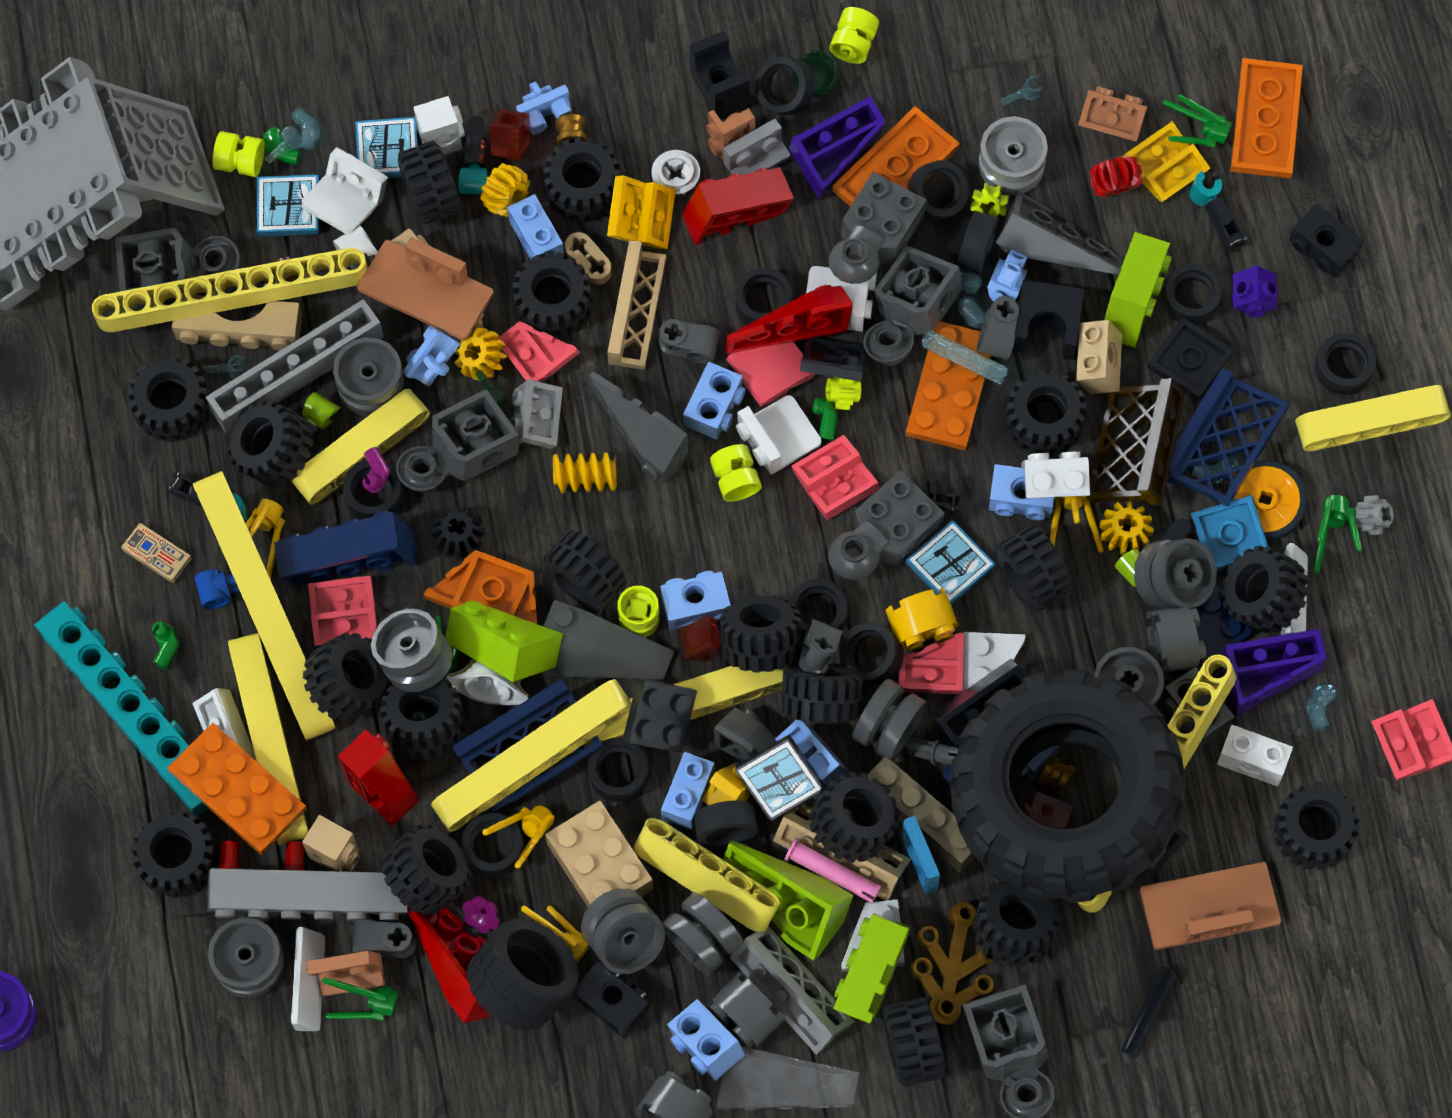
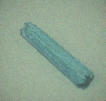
(964, 357)

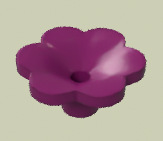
(481, 914)

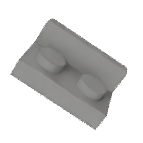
(756, 150)
(537, 413)

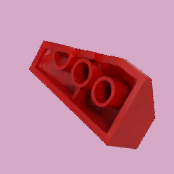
(809, 316)
(450, 952)

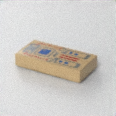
(156, 553)

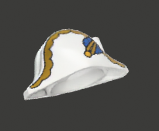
(487, 685)

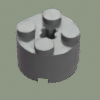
(1175, 638)
(747, 1009)
(673, 1100)

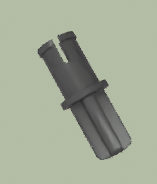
(935, 751)

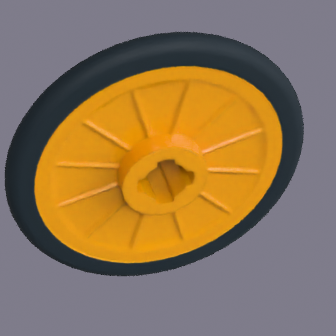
(1287, 495)

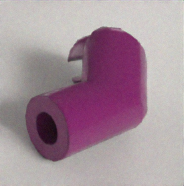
(379, 470)

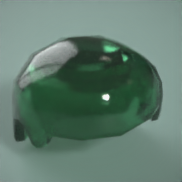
(824, 72)

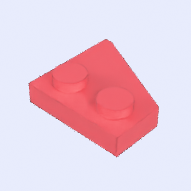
(536, 352)
(935, 668)

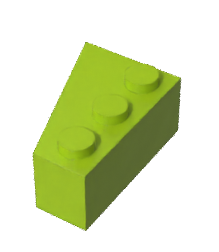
(1136, 285)
(503, 640)
(871, 967)

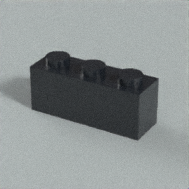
(970, 703)

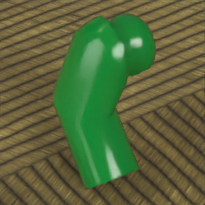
(272, 139)
(829, 417)
(167, 642)

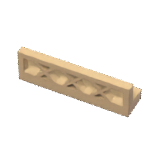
(627, 300)
(872, 869)

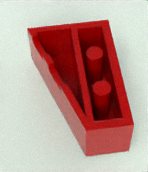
(736, 200)
(376, 777)

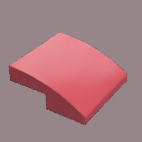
(770, 370)
(835, 477)
(342, 608)
(1414, 740)

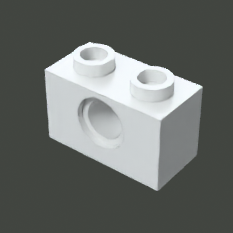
(440, 123)
(1254, 755)

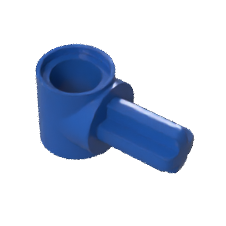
(215, 588)

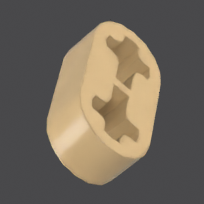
(592, 253)

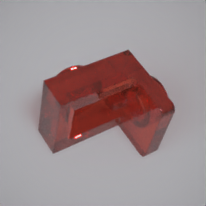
(700, 639)

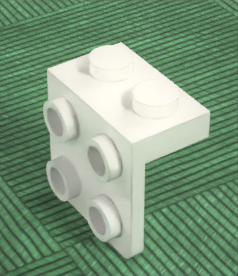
(346, 192)
(857, 293)
(778, 433)
(1056, 477)

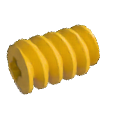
(584, 472)

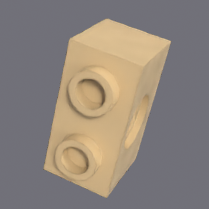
(1099, 357)
(331, 846)

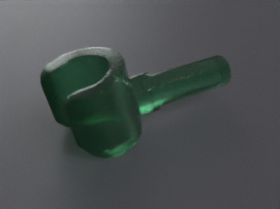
(497, 393)

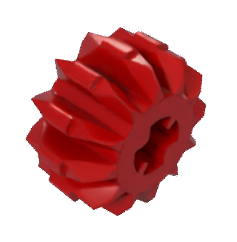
(1116, 176)

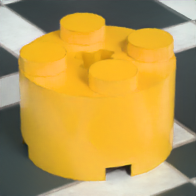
(922, 618)

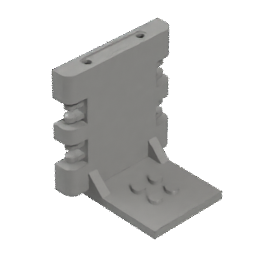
(86, 169)

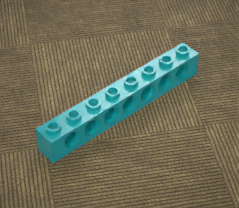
(55, 630)

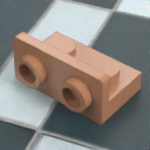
(1112, 114)
(730, 130)
(358, 969)

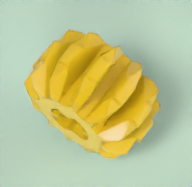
(504, 188)
(480, 352)
(1121, 516)

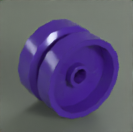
(17, 1012)

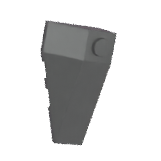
(1040, 237)
(652, 438)
(603, 649)
(743, 735)

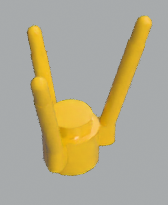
(1074, 503)
(266, 517)
(534, 825)
(573, 939)

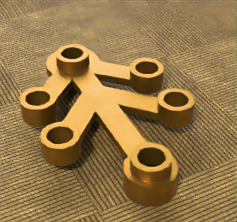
(951, 967)

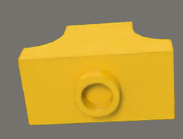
(726, 787)

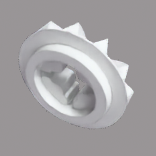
(676, 160)

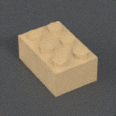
(597, 855)

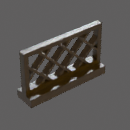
(1160, 443)

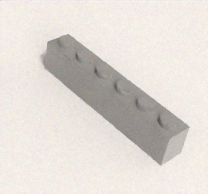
(293, 365)
(302, 893)

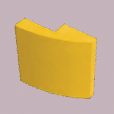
(1167, 164)
(641, 212)

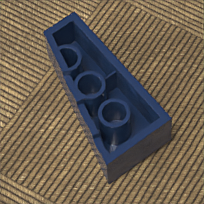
(346, 549)

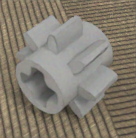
(1373, 515)

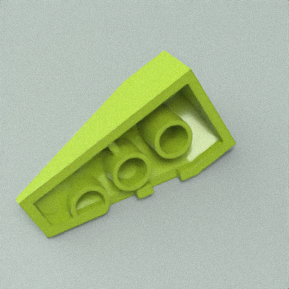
(809, 904)

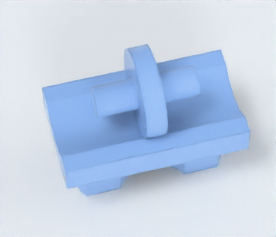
(543, 103)
(1007, 276)
(431, 357)

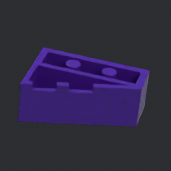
(836, 144)
(1272, 665)

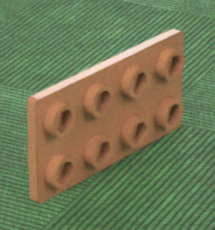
(426, 286)
(1210, 905)

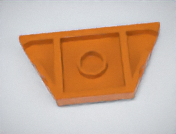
(490, 583)

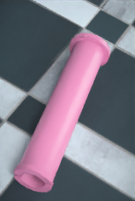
(832, 871)

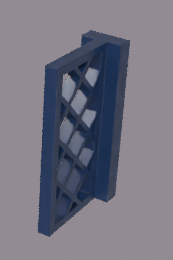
(1204, 421)
(513, 723)

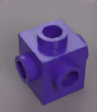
(1255, 291)

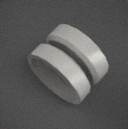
(1013, 155)

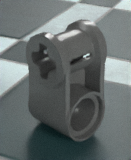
(998, 330)
(691, 341)
(818, 645)
(380, 938)

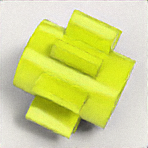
(988, 194)
(842, 392)

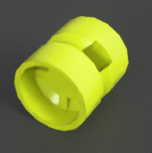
(854, 35)
(238, 154)
(737, 477)
(638, 610)

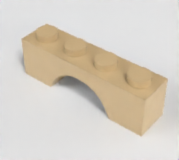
(273, 327)

